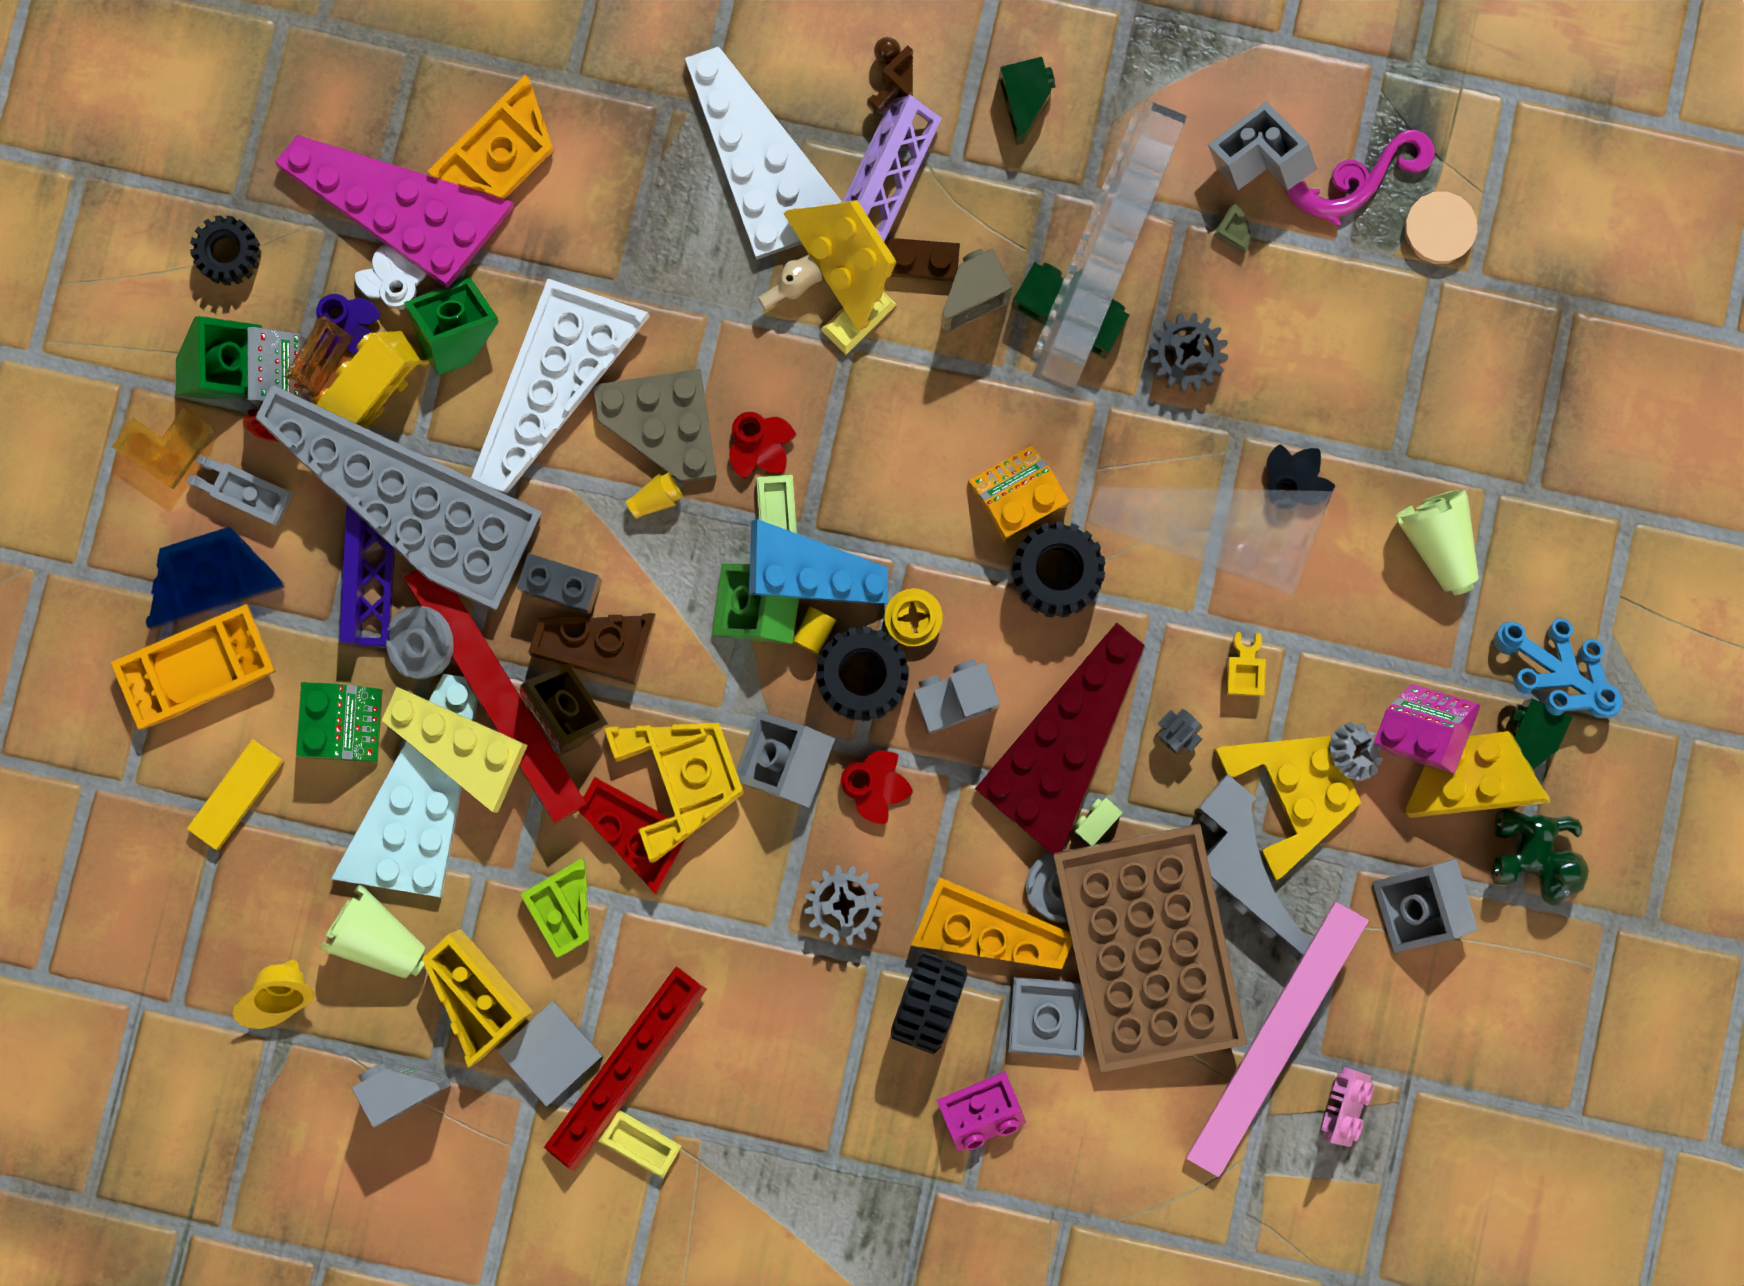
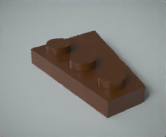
(597, 645)

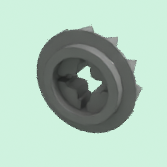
(1343, 746)

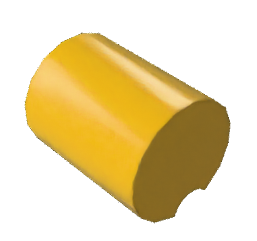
(814, 630)

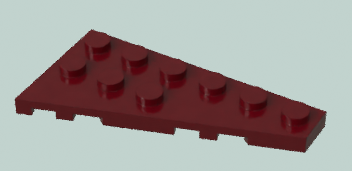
(1055, 758)

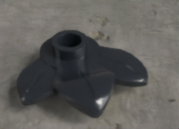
(1296, 471)

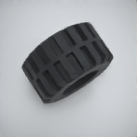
(1075, 543)
(862, 641)
(929, 1002)

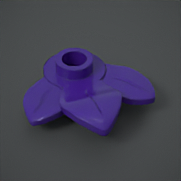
(354, 318)

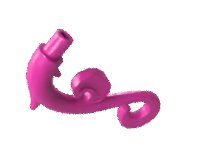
(1367, 184)

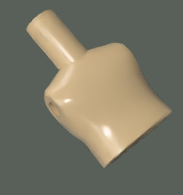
(794, 281)

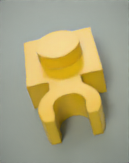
(1246, 672)

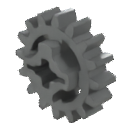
(1176, 345)

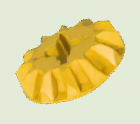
(925, 604)

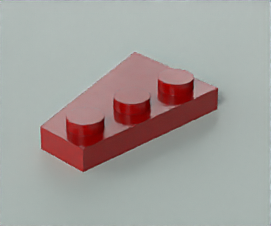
(618, 821)

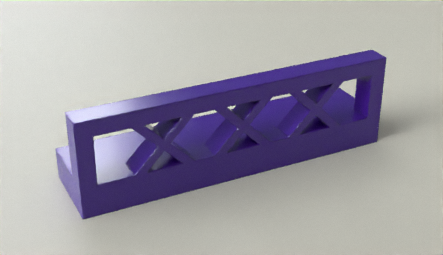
(355, 581)

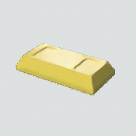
(844, 333)
(640, 1143)

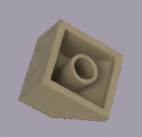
(976, 290)

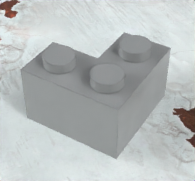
(1262, 143)
(958, 698)

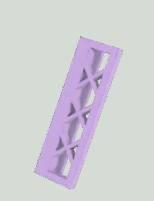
(883, 154)

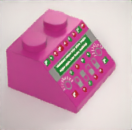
(1427, 727)

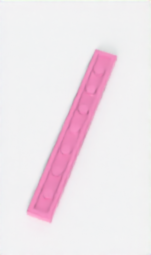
(1277, 1038)

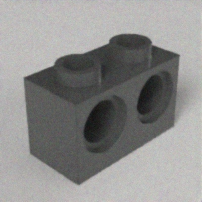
(559, 583)

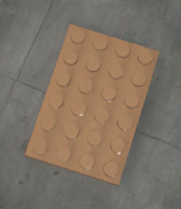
(1150, 948)

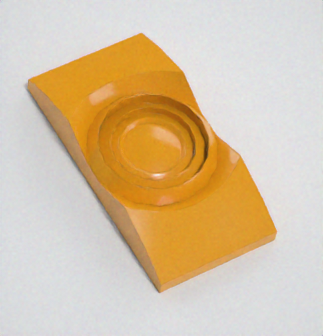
(193, 667)

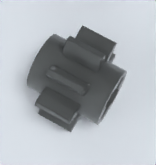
(1179, 731)

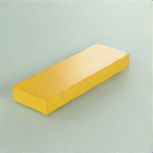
(235, 794)

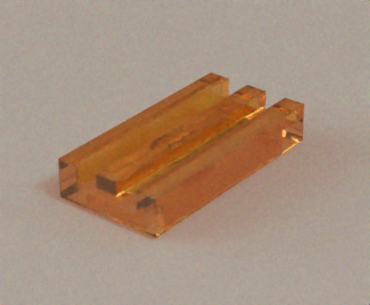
(303, 380)

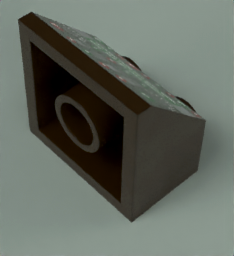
(562, 708)

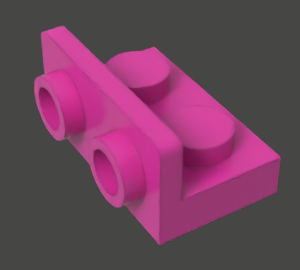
(982, 1112)

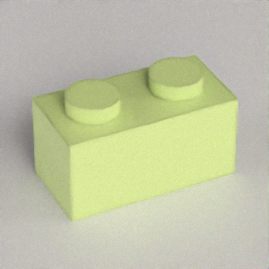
(1101, 818)

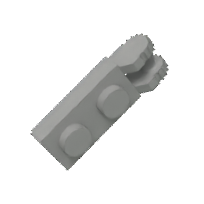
(244, 491)

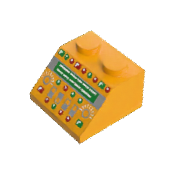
(1019, 493)

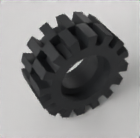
(218, 230)

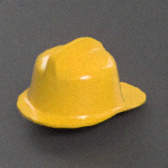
(275, 996)

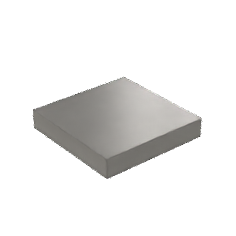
(1047, 1017)
(550, 1053)

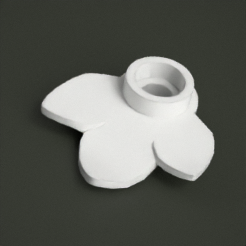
(389, 273)

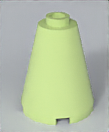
(1444, 539)
(374, 937)

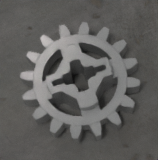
(827, 907)

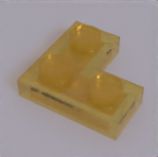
(167, 455)

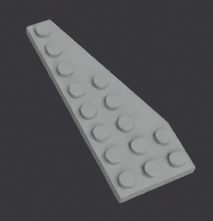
(429, 513)

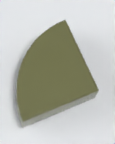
(1234, 229)

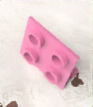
(1348, 1125)

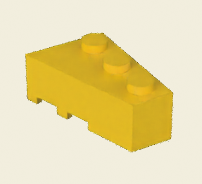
(371, 376)
(474, 995)

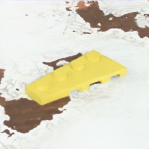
(462, 748)

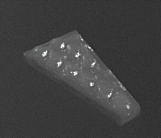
(1236, 530)

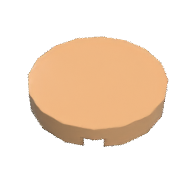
(1440, 227)

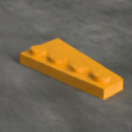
(982, 927)

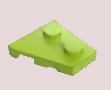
(562, 908)

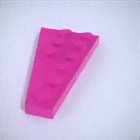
(414, 214)

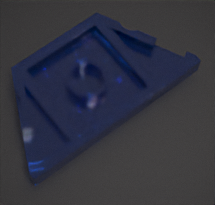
(207, 576)

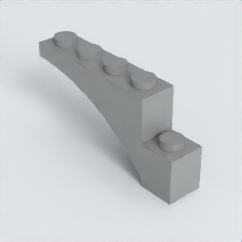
(1239, 867)

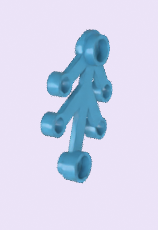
(1562, 671)

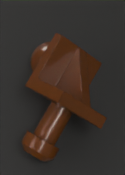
(896, 75)

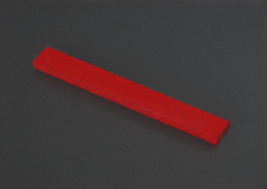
(501, 700)

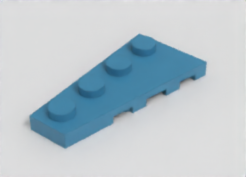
(807, 569)

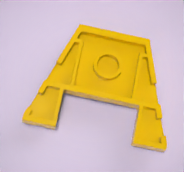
(694, 771)
(1307, 786)

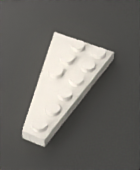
(757, 155)
(560, 361)

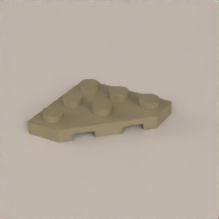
(662, 420)

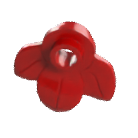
(763, 448)
(881, 787)

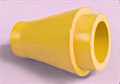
(655, 496)

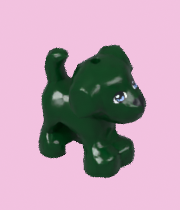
(1559, 872)

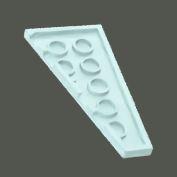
(413, 818)

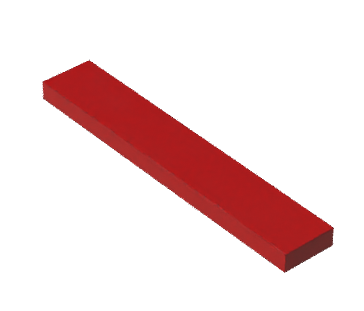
(624, 1068)

